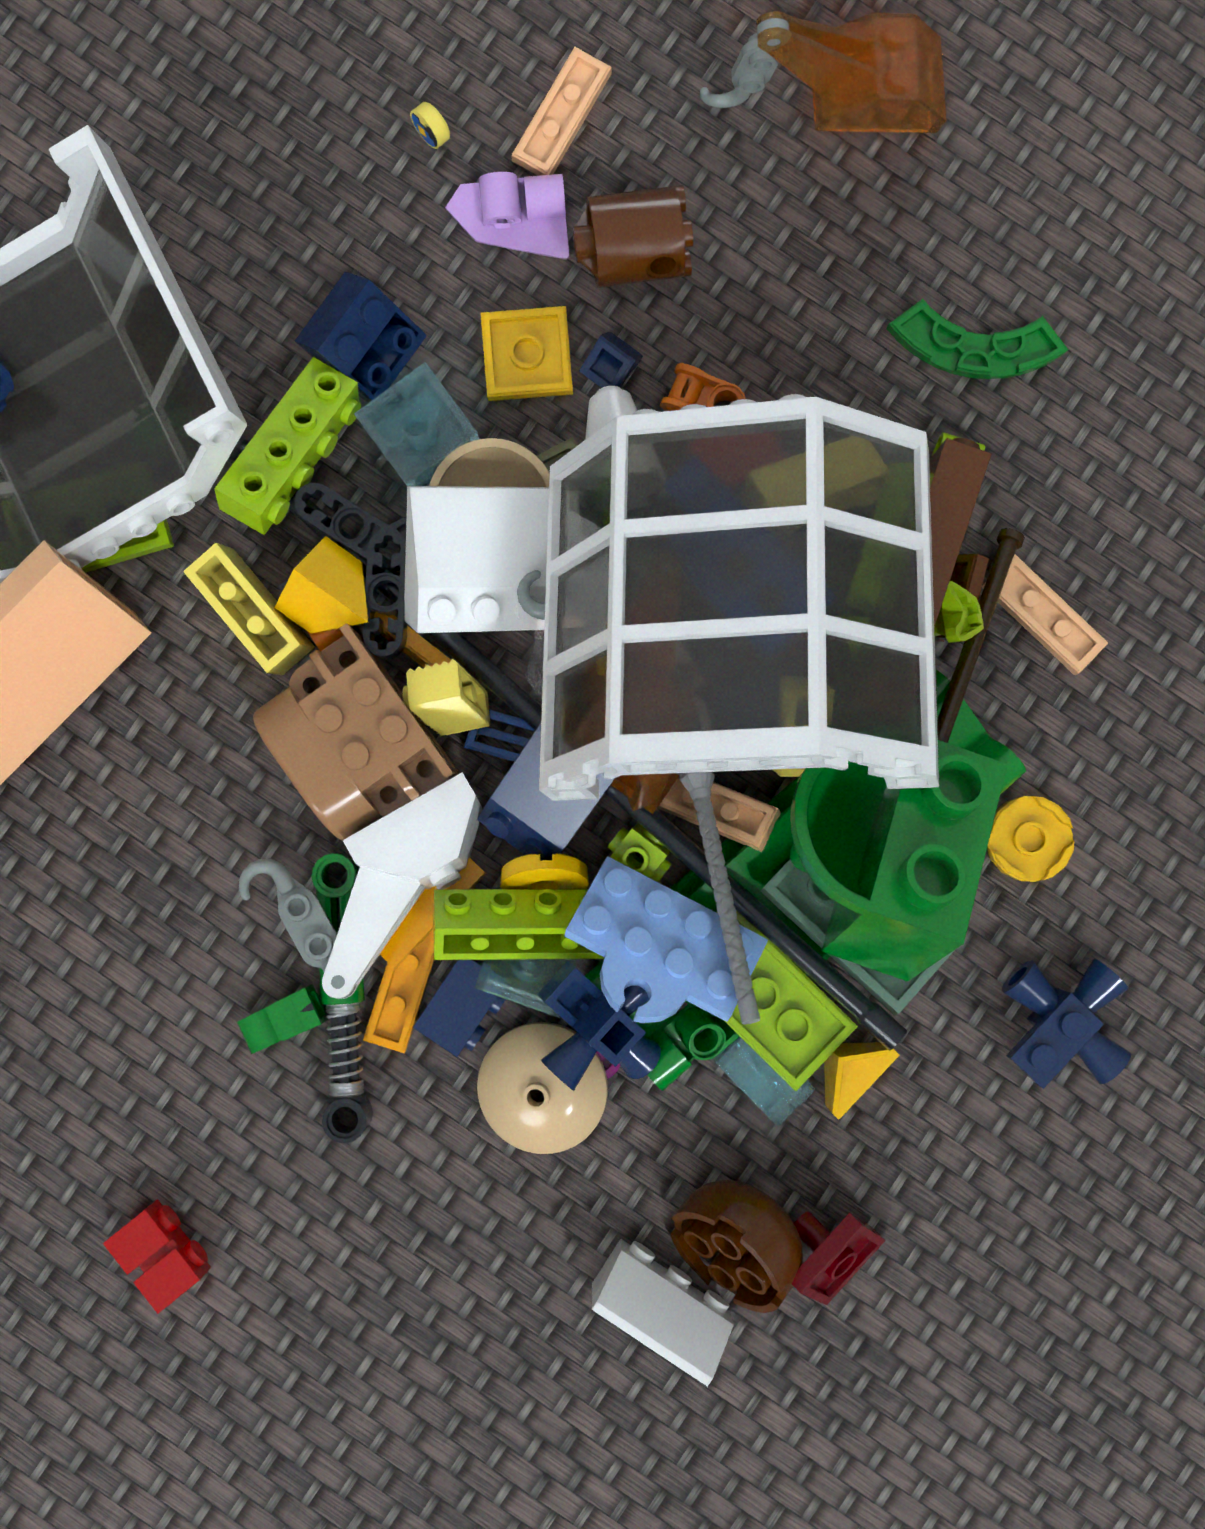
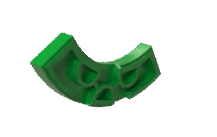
(974, 354)

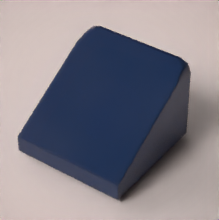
(610, 361)

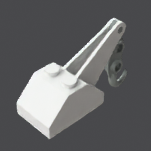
(397, 860)

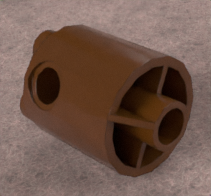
(635, 236)

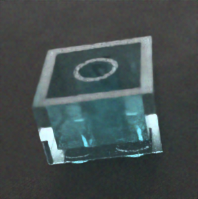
(416, 425)

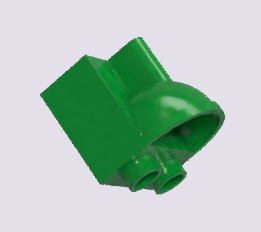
(896, 858)

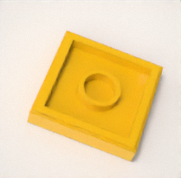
(526, 353)

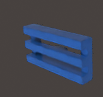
(496, 734)

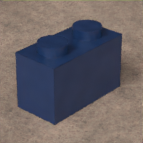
(457, 1009)

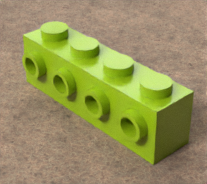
(288, 446)
(506, 924)

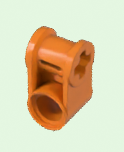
(702, 389)

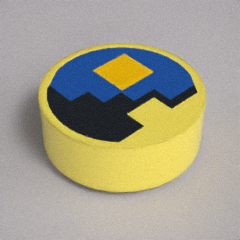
(430, 125)

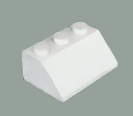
(663, 1309)

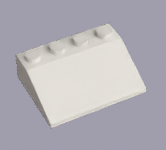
(470, 554)

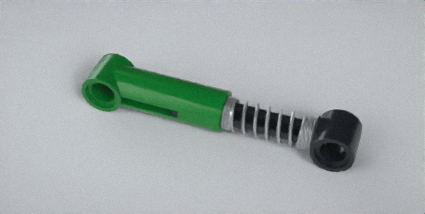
(346, 1086)

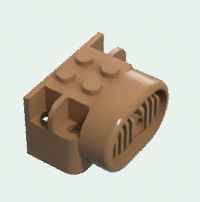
(350, 738)

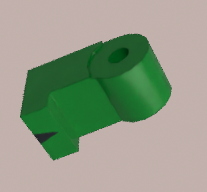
(283, 1019)

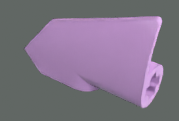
(514, 212)

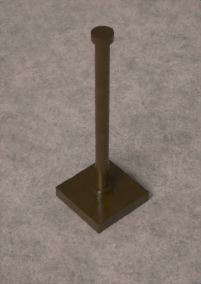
(1009, 541)

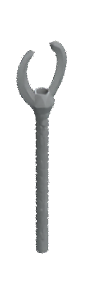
(699, 787)

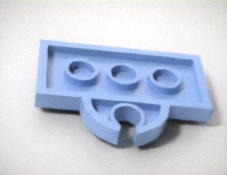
(657, 943)

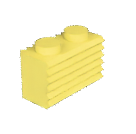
(446, 698)

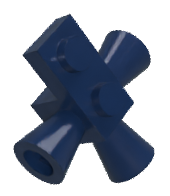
(1066, 1023)
(597, 1028)

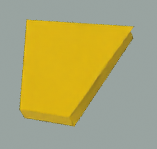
(325, 590)
(852, 1071)

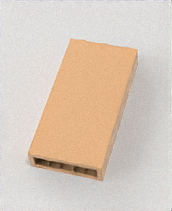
(55, 648)

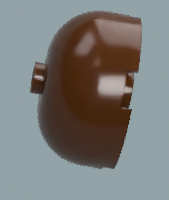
(753, 1238)

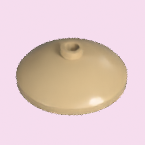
(491, 464)
(515, 1068)

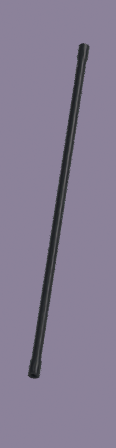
(868, 1013)

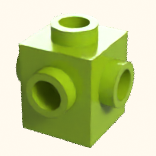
(639, 840)

